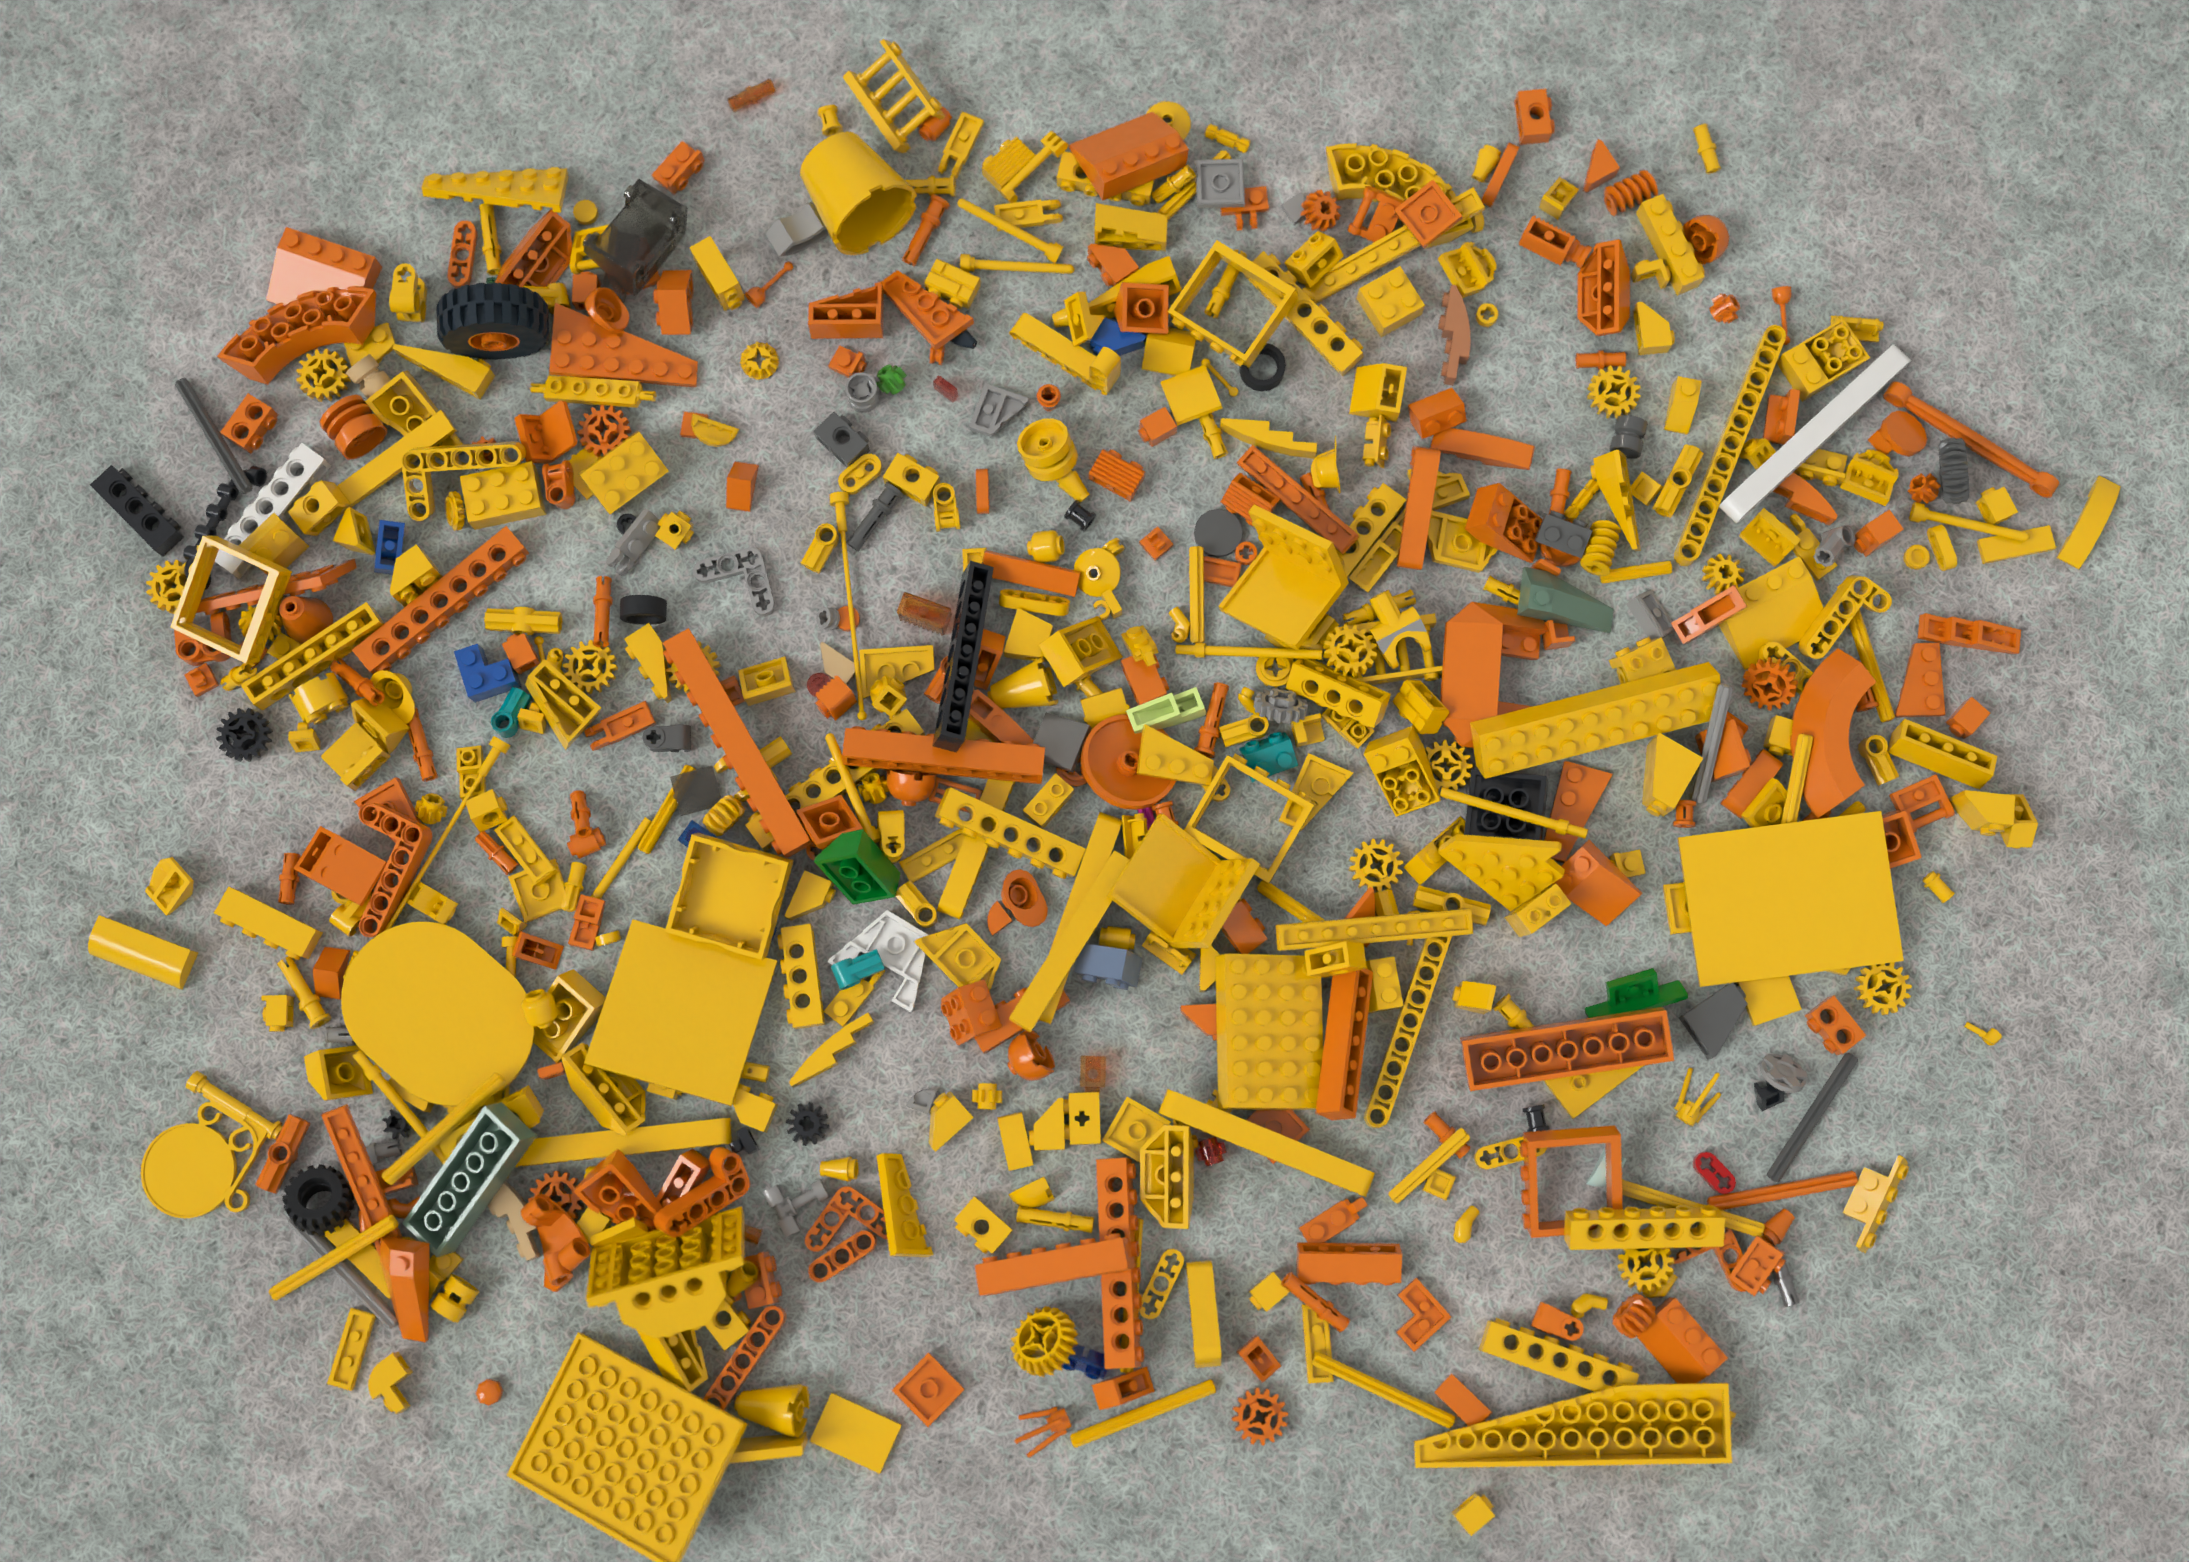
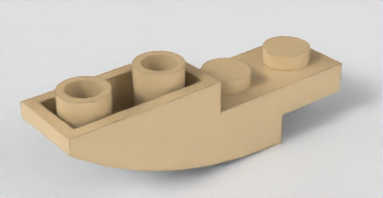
(509, 1203)

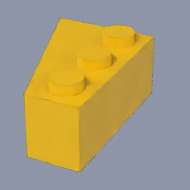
(1130, 228)
(562, 702)
(678, 1358)

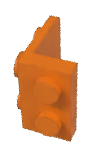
(547, 434)
(970, 1012)

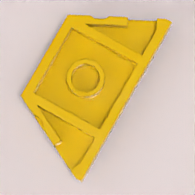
(1454, 545)
(961, 955)

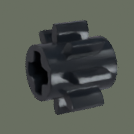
(391, 1121)

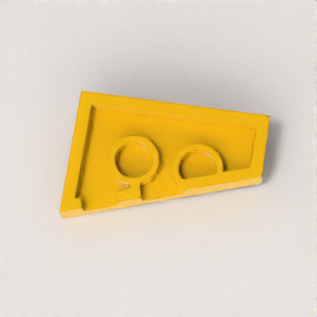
(896, 662)
(1172, 760)

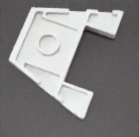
(898, 952)

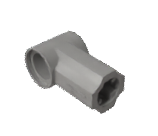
(1833, 544)

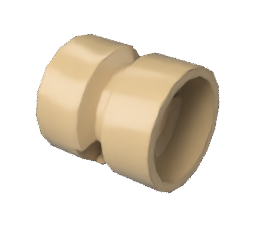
(368, 376)

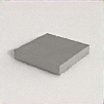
(1220, 183)

